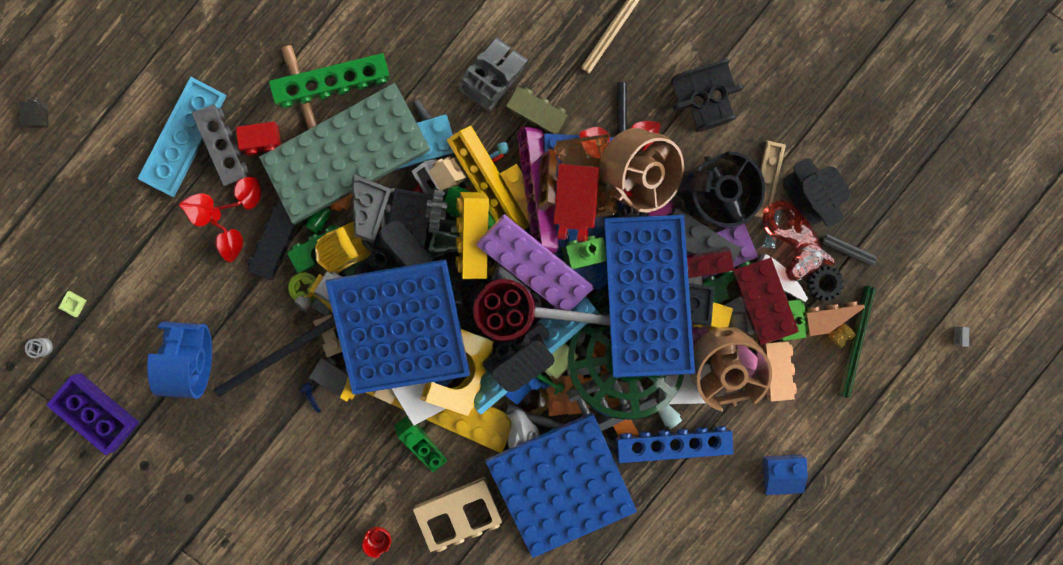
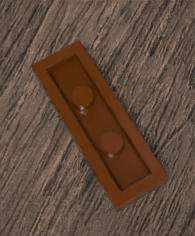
(547, 180)

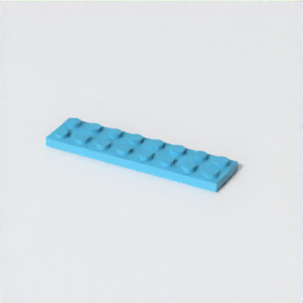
(559, 333)

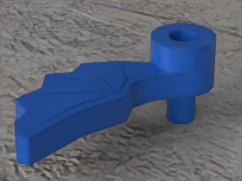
(535, 384)

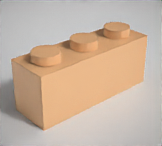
(782, 383)

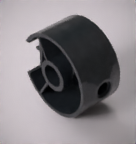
(730, 204)

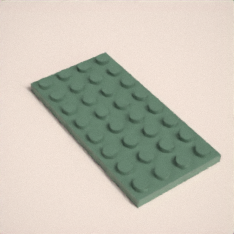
(360, 141)

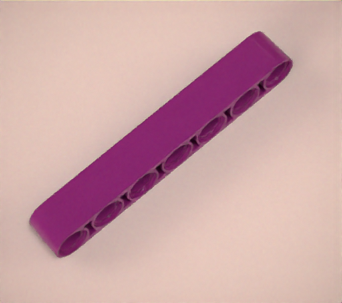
(540, 222)

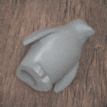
(521, 428)

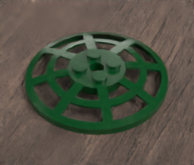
(605, 388)

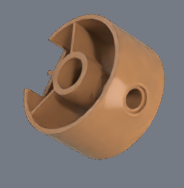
(650, 175)
(728, 369)

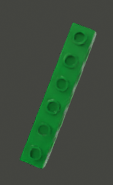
(319, 76)

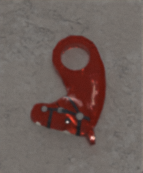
(800, 234)

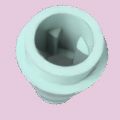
(670, 416)

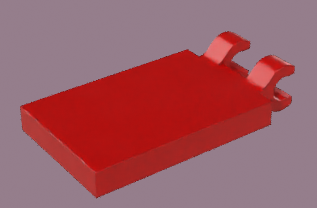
(576, 199)

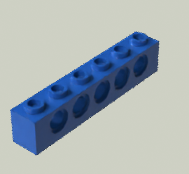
(722, 446)

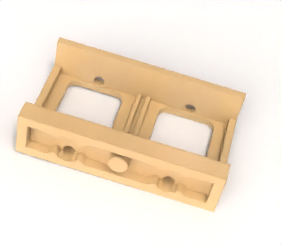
(452, 504)

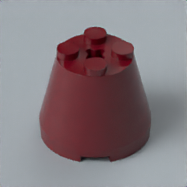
(495, 313)

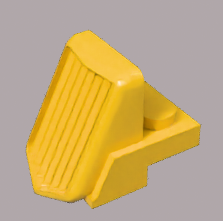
(340, 249)

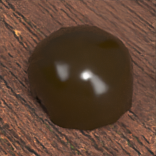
(536, 402)

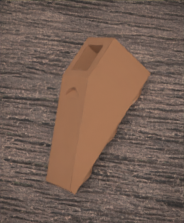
(828, 319)

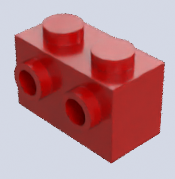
(258, 138)

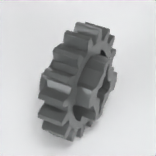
(436, 211)

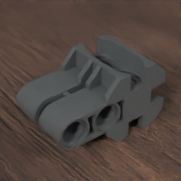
(492, 74)

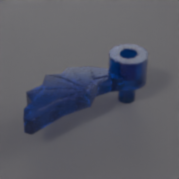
(307, 388)

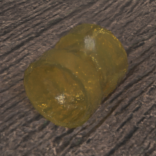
(841, 335)

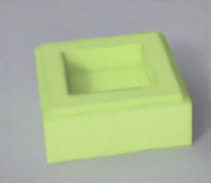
(72, 304)

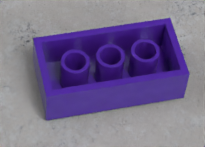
(92, 413)

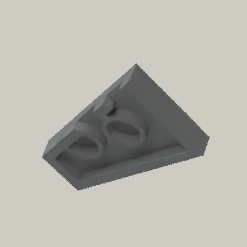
(368, 207)

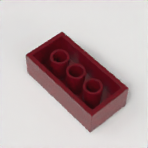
(764, 301)

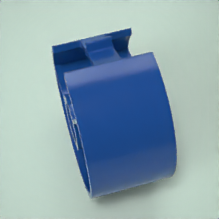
(182, 361)

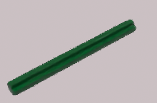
(857, 342)

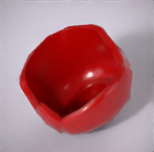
(376, 541)

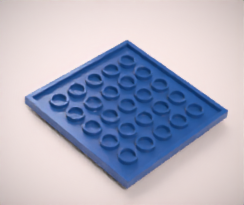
(398, 327)
(561, 485)

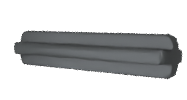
(849, 250)

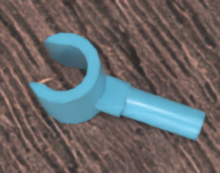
(502, 148)

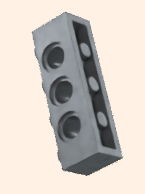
(203, 118)

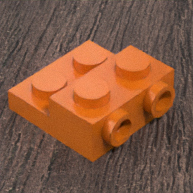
(560, 403)

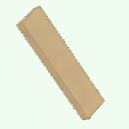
(770, 170)

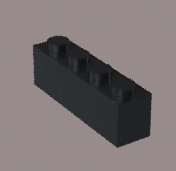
(273, 244)

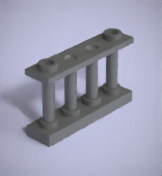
(605, 421)

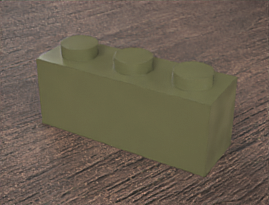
(537, 110)

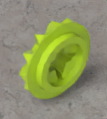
(295, 284)

